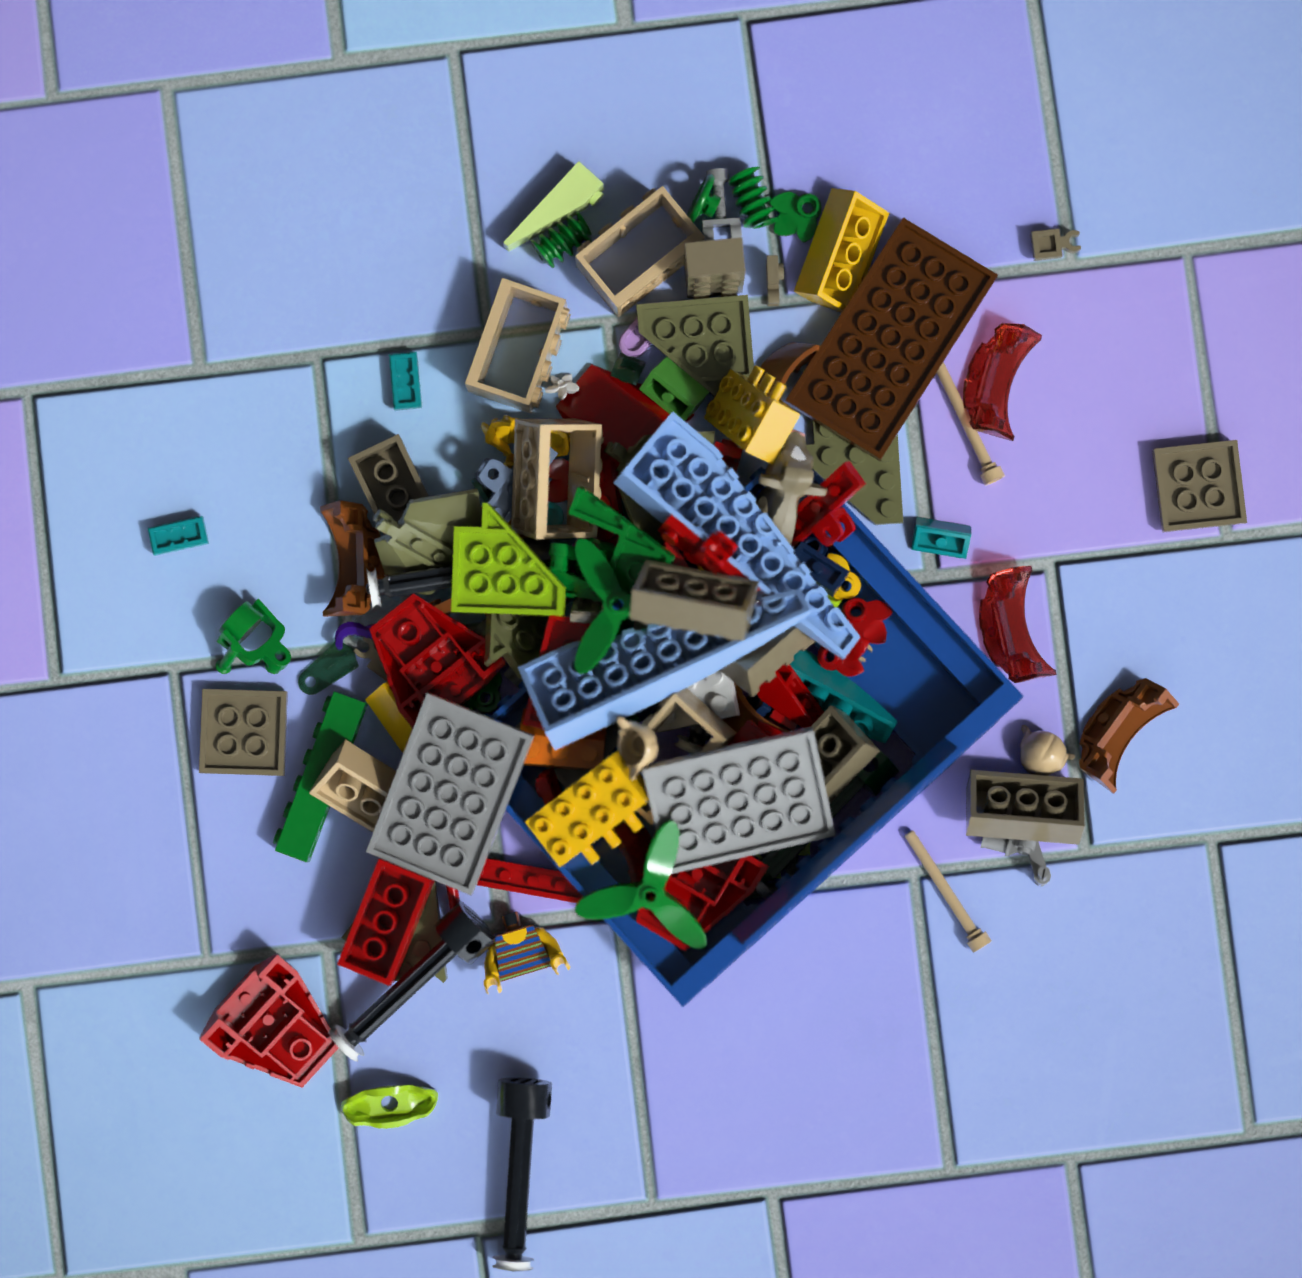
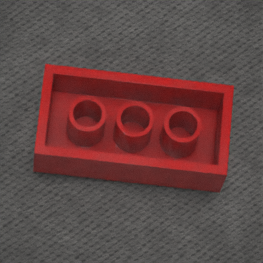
(385, 922)

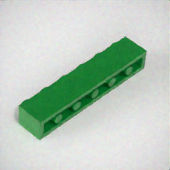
(307, 813)

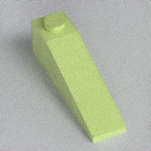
(571, 194)

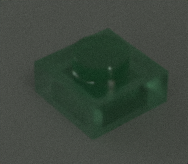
(628, 369)

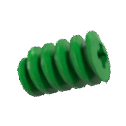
(751, 199)
(563, 240)

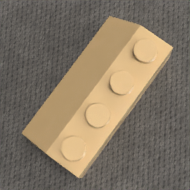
(354, 784)

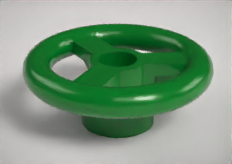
(704, 201)

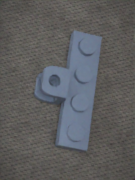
(500, 484)

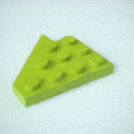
(500, 572)

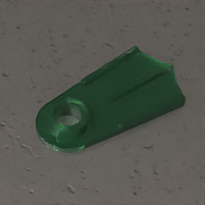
(328, 668)

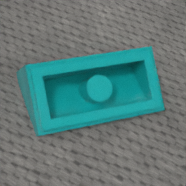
(941, 537)

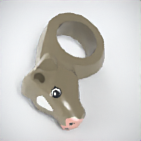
(787, 482)

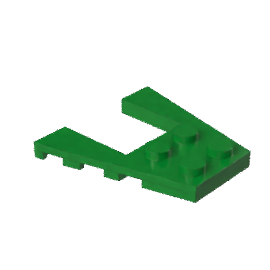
(629, 555)

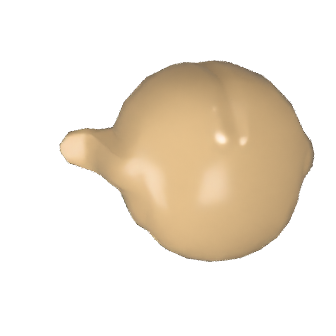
(636, 745)
(1042, 752)

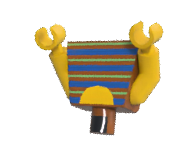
(520, 952)

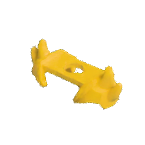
(502, 433)

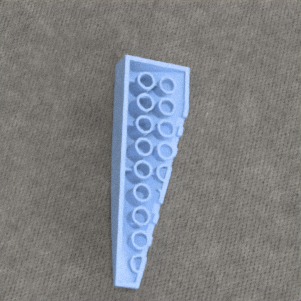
(687, 478)
(642, 669)

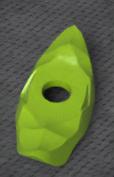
(367, 1110)

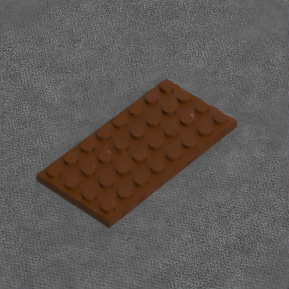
(891, 339)

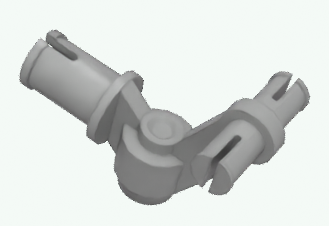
(1031, 848)

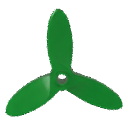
(604, 584)
(629, 897)

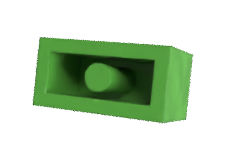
(674, 389)

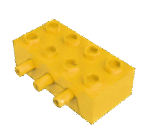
(752, 413)
(590, 811)

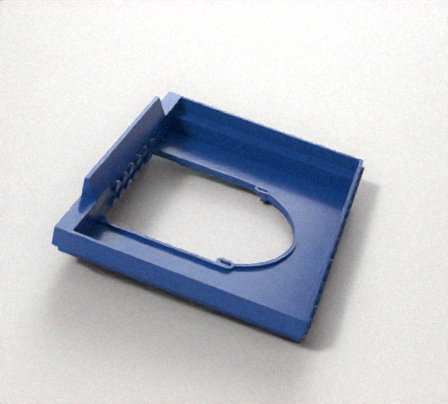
(922, 675)

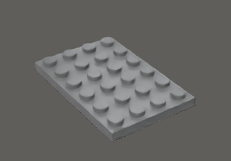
(450, 793)
(742, 798)

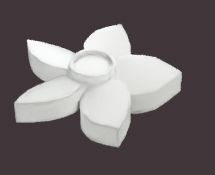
(562, 386)

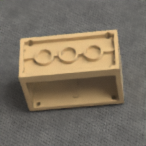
(656, 273)
(490, 336)
(532, 475)
(701, 714)

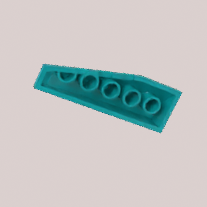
(837, 690)

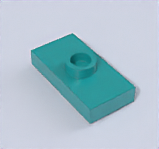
(405, 381)
(178, 535)

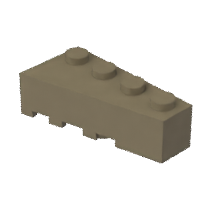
(763, 661)

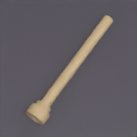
(990, 471)
(976, 937)

